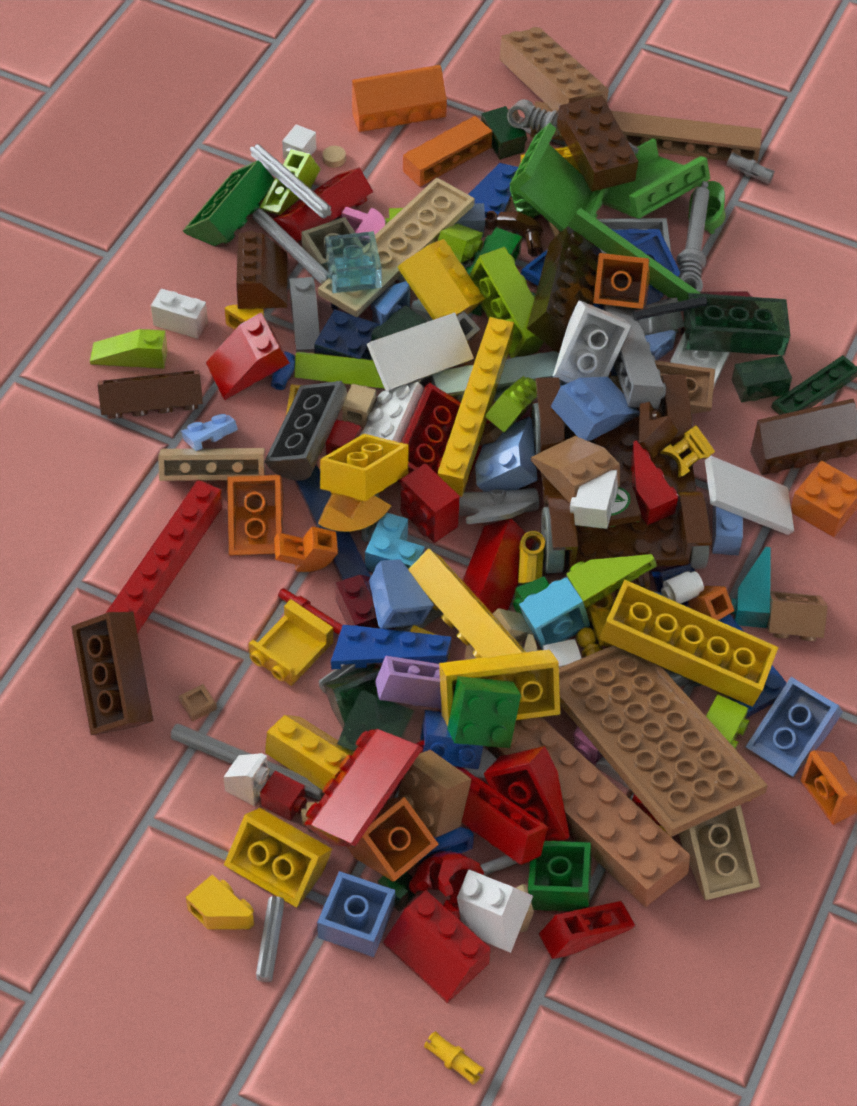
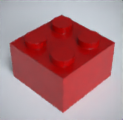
(429, 503)

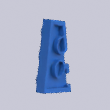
(495, 189)

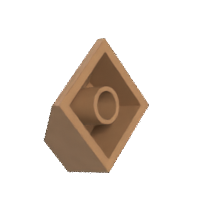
(797, 615)

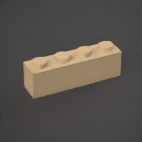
(210, 463)

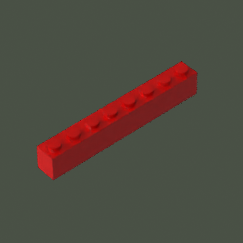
(169, 553)

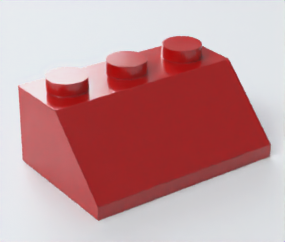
(437, 946)

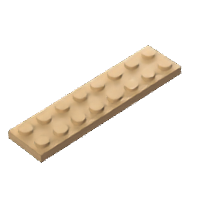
(403, 236)

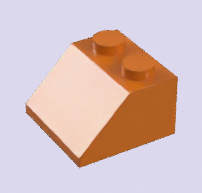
(830, 785)

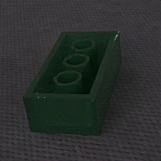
(738, 325)

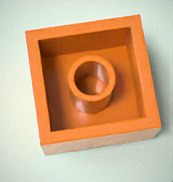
(826, 499)

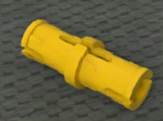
(454, 1057)

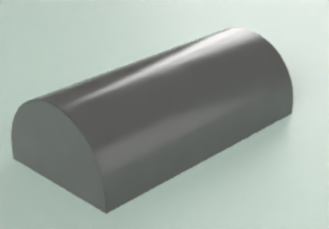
(306, 430)

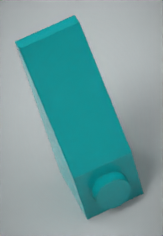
(753, 594)

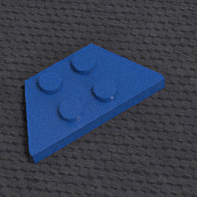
(654, 245)

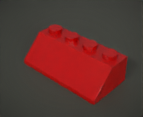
(339, 192)

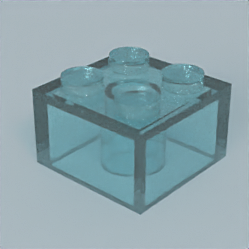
(353, 262)

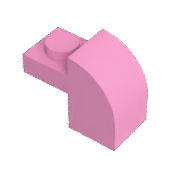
(364, 222)

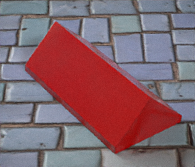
(495, 564)

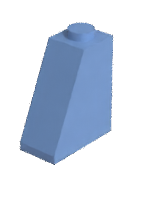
(397, 596)

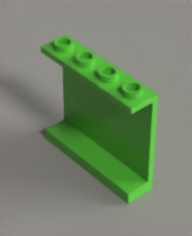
(655, 182)
(553, 183)

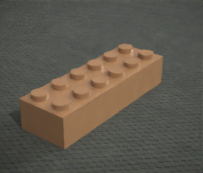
(548, 68)

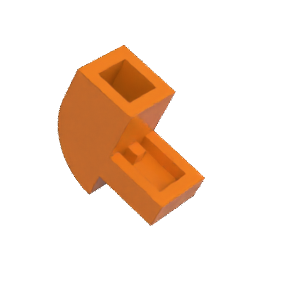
(307, 553)

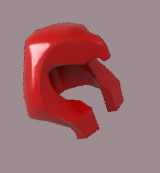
(445, 873)

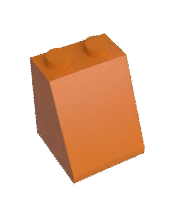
(622, 281)
(394, 840)

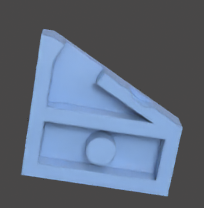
(215, 429)

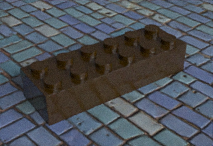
(564, 280)

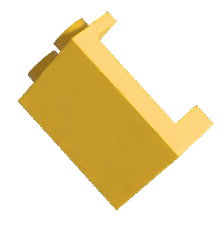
(292, 644)

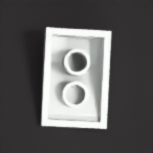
(590, 343)

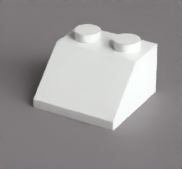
(492, 909)

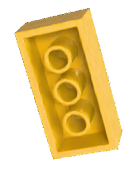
(532, 673)

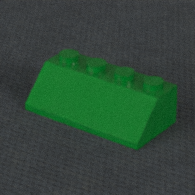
(231, 205)

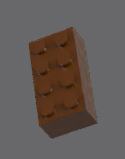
(597, 143)

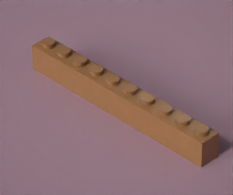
(685, 136)

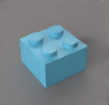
(555, 613)

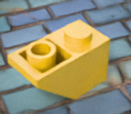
(218, 907)

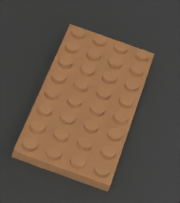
(656, 738)

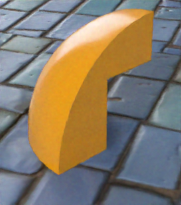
(347, 514)

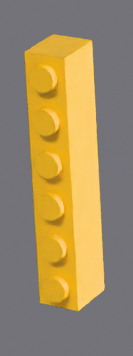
(462, 608)

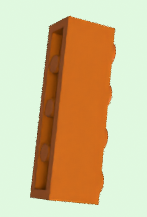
(447, 151)

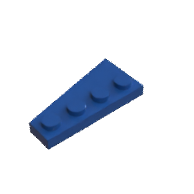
(371, 645)

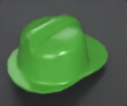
(715, 210)

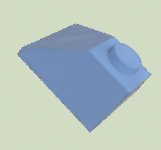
(390, 301)

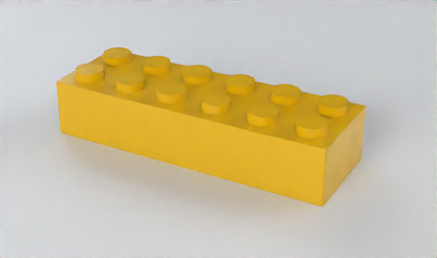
(689, 643)

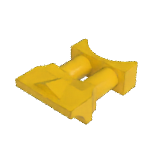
(699, 448)

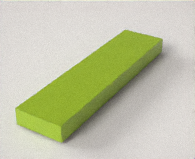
(337, 368)

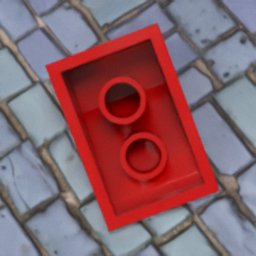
(246, 357)
(534, 785)

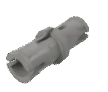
(750, 168)

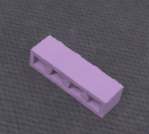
(409, 682)

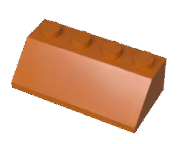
(398, 98)

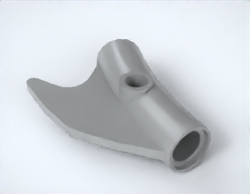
(497, 504)

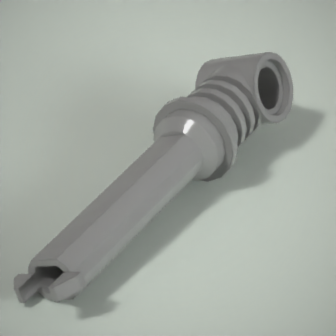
(536, 118)
(692, 260)

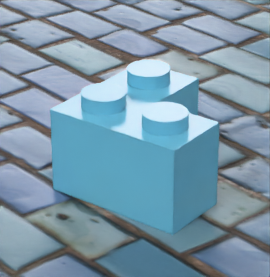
(390, 543)

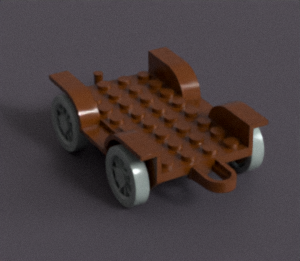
(671, 541)

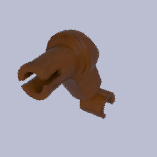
(520, 223)

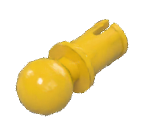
(587, 639)

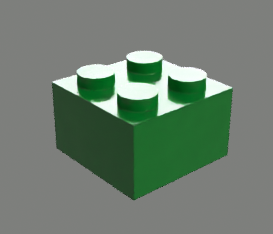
(483, 712)
(561, 876)

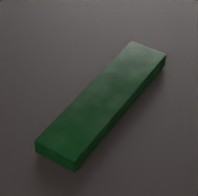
(816, 387)

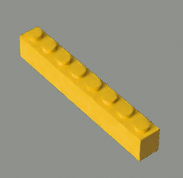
(475, 404)

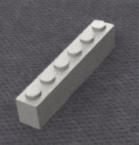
(636, 364)

